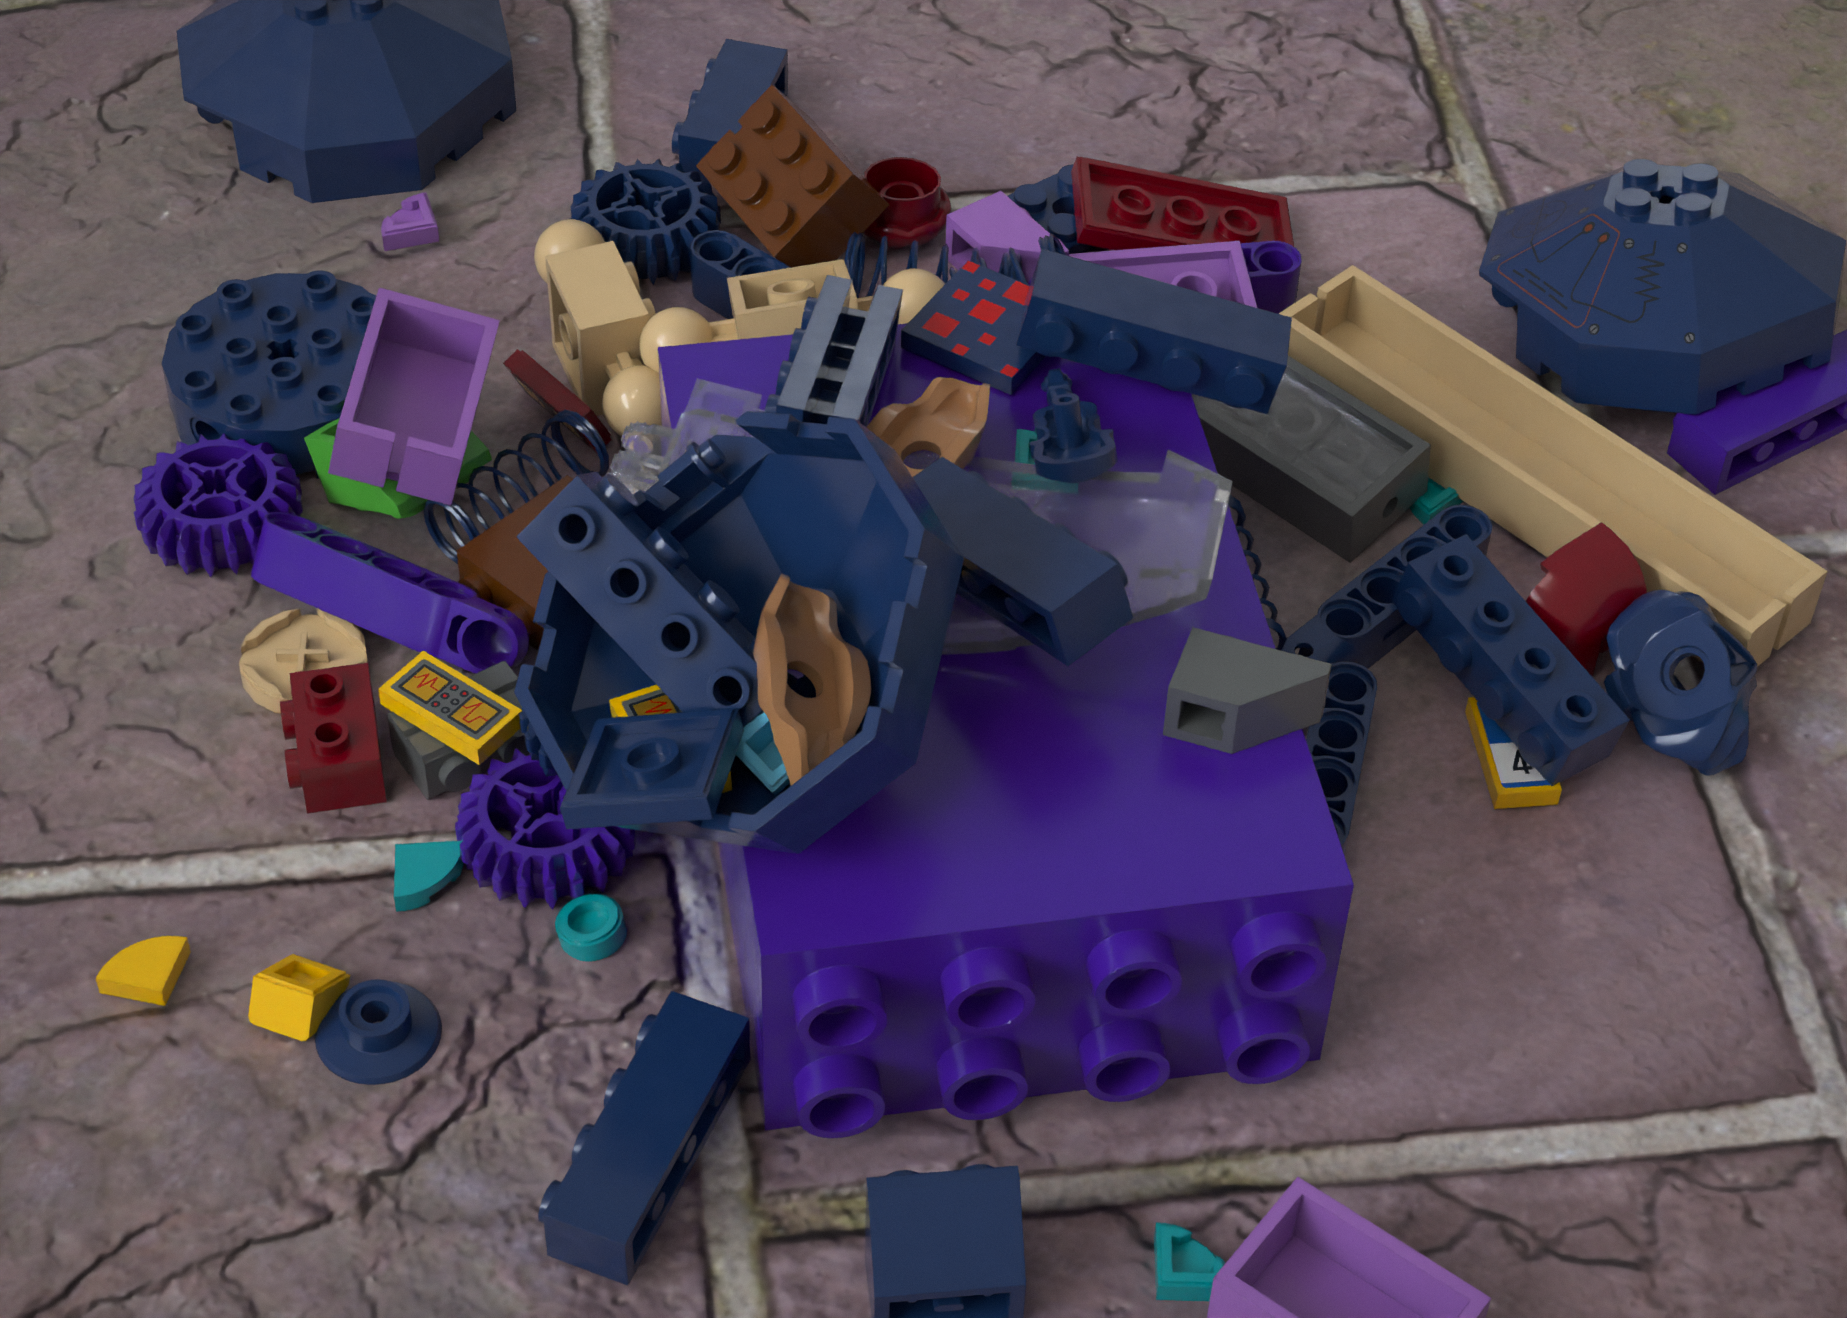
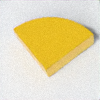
(145, 970)

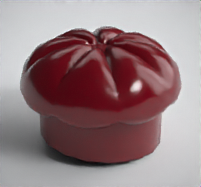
(915, 202)

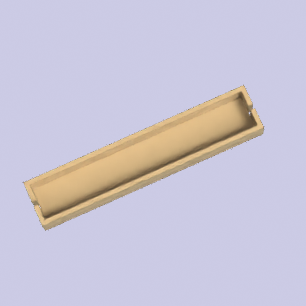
(1546, 464)

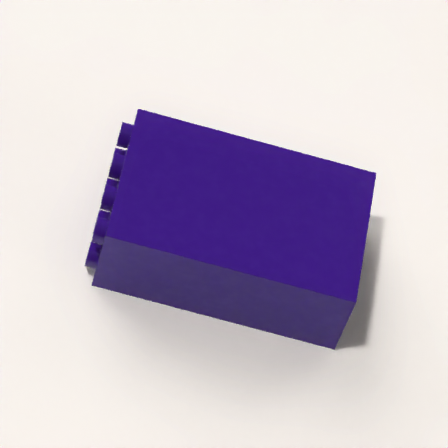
(1053, 871)

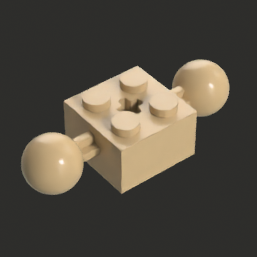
(774, 306)
(598, 323)

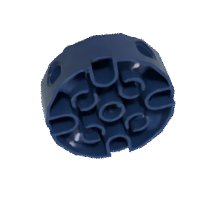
(266, 360)

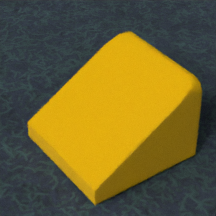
(295, 996)

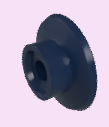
(380, 1051)

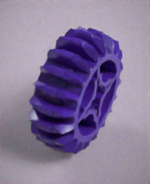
(211, 502)
(542, 855)

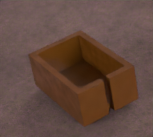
(791, 183)

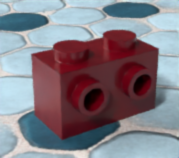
(335, 738)

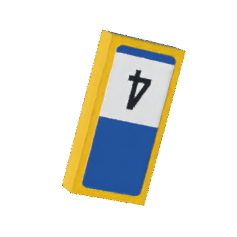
(1507, 775)

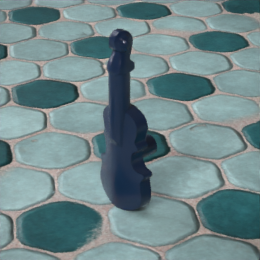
(1070, 435)

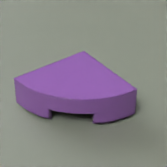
(410, 225)

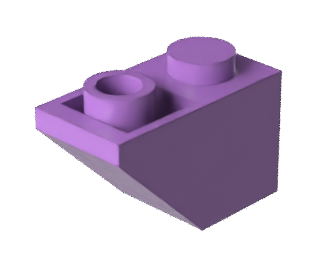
(993, 228)

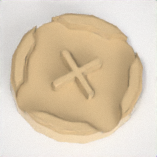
(295, 644)

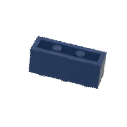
(728, 91)

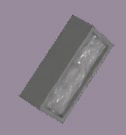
(1319, 460)

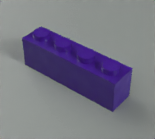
(1764, 426)

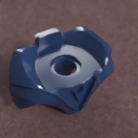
(1697, 725)

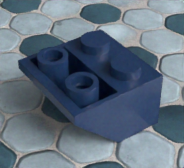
(945, 1244)

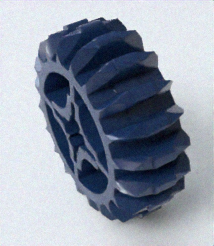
(649, 214)

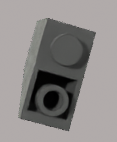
(1241, 693)

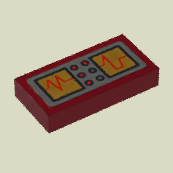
(552, 394)

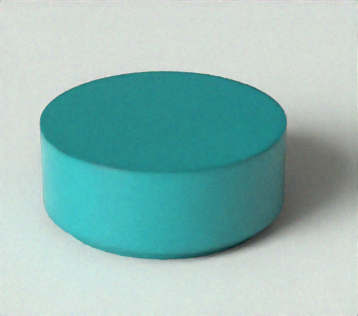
(591, 927)

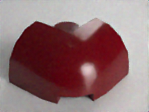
(1586, 591)

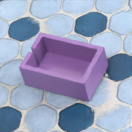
(413, 396)
(1332, 1263)

